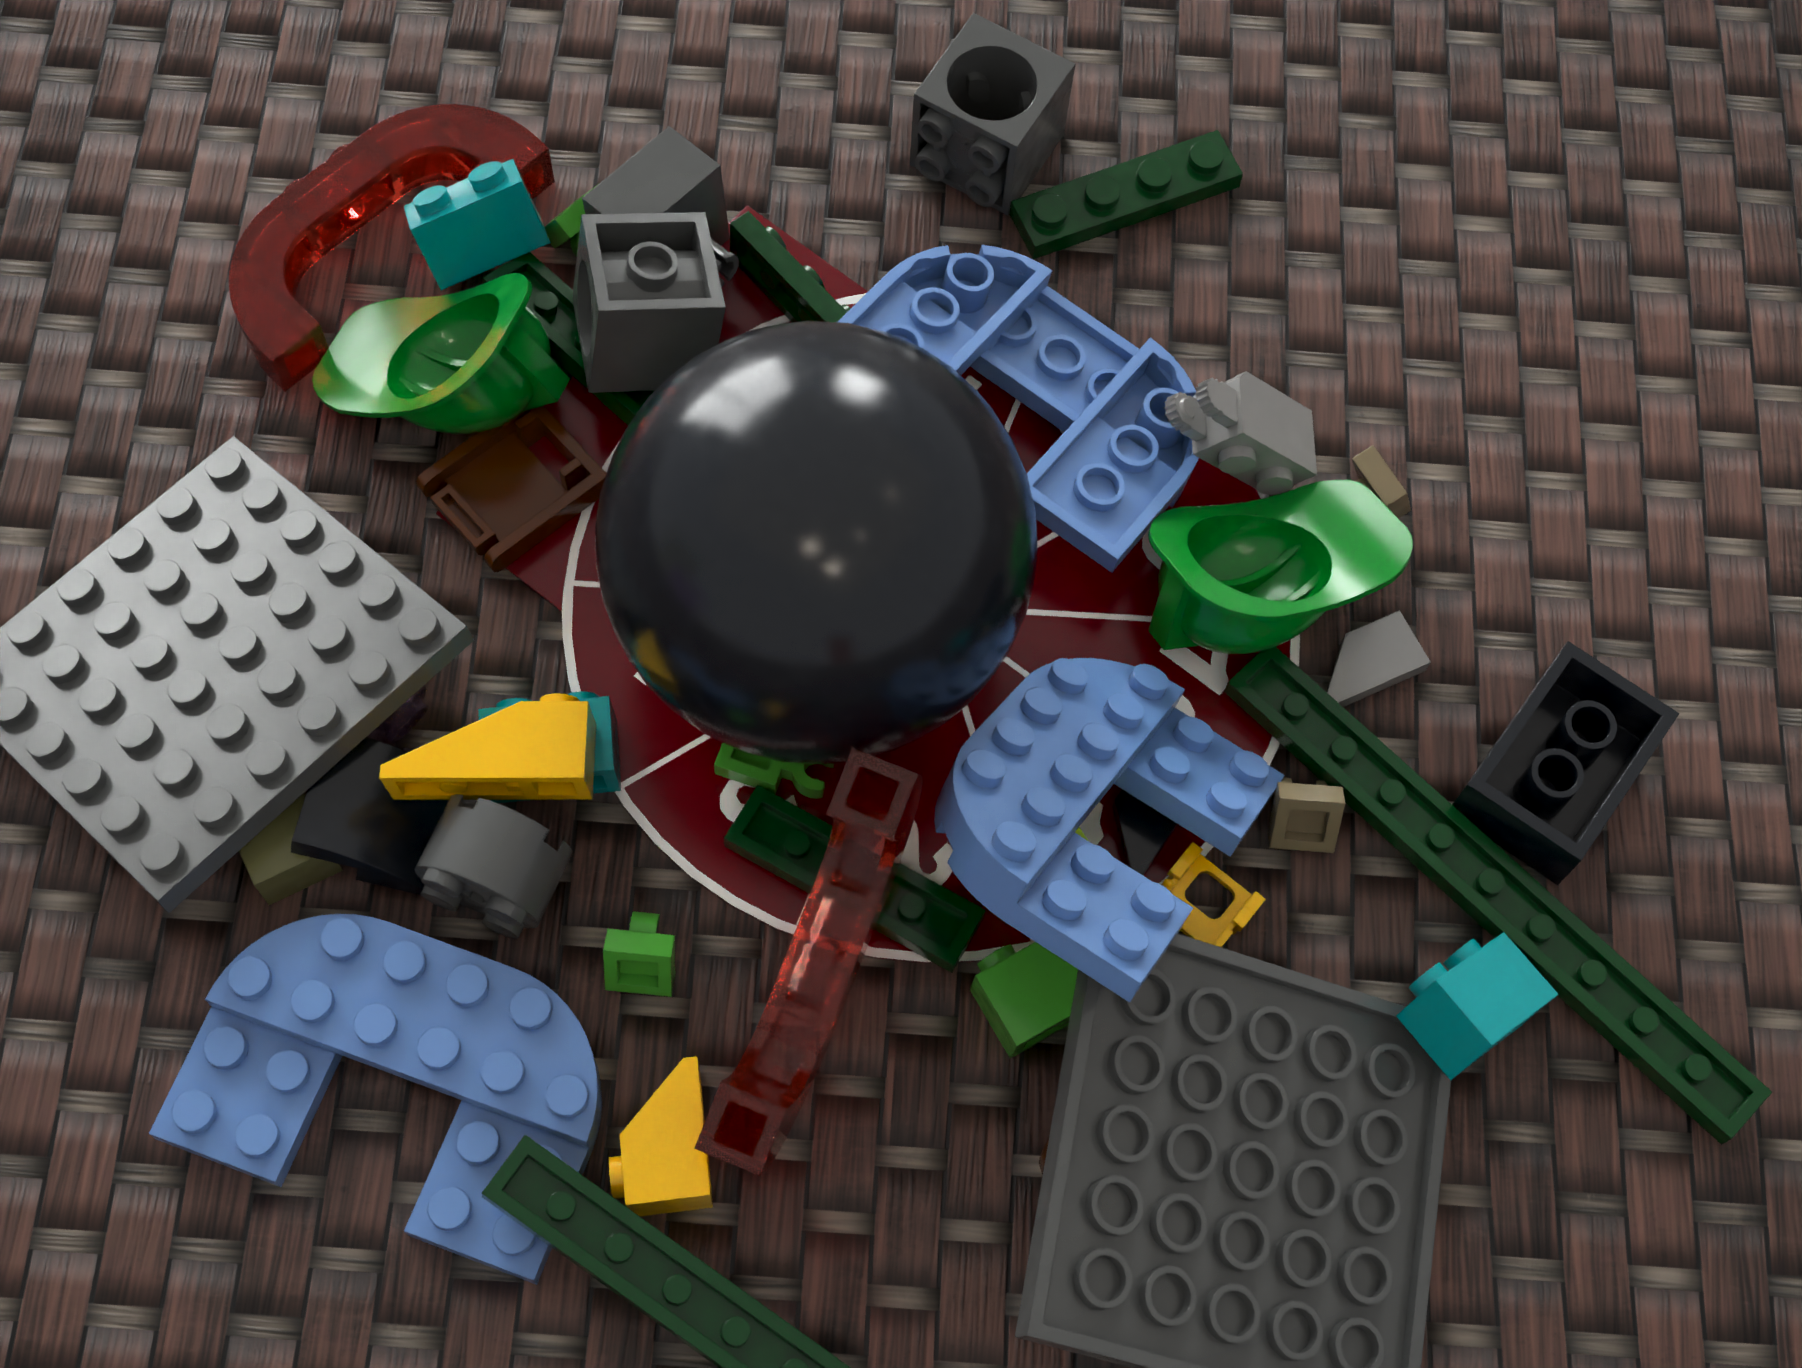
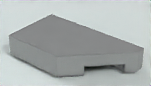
(1376, 659)

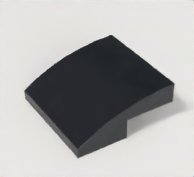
(359, 825)

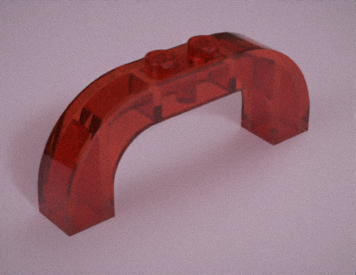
(342, 198)
(769, 1085)

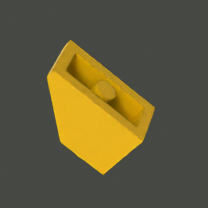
(658, 1158)

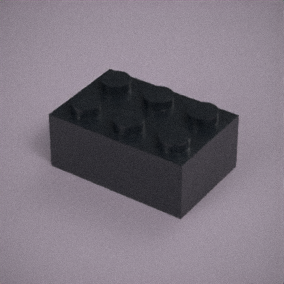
(1564, 763)

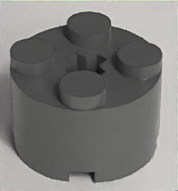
(492, 865)

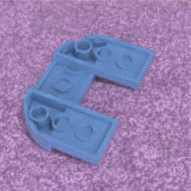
(997, 315)
(1041, 772)
(410, 1010)

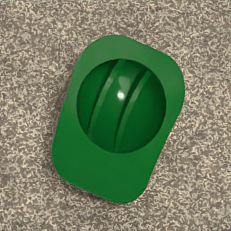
(443, 359)
(1271, 565)

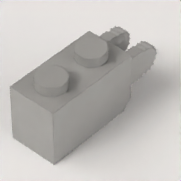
(1248, 431)

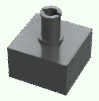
(669, 178)

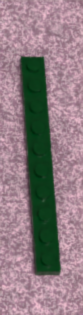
(1500, 895)

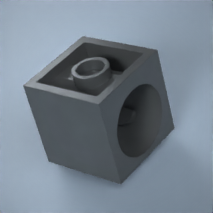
(997, 78)
(644, 297)

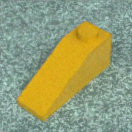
(511, 755)

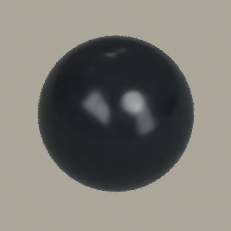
(816, 542)

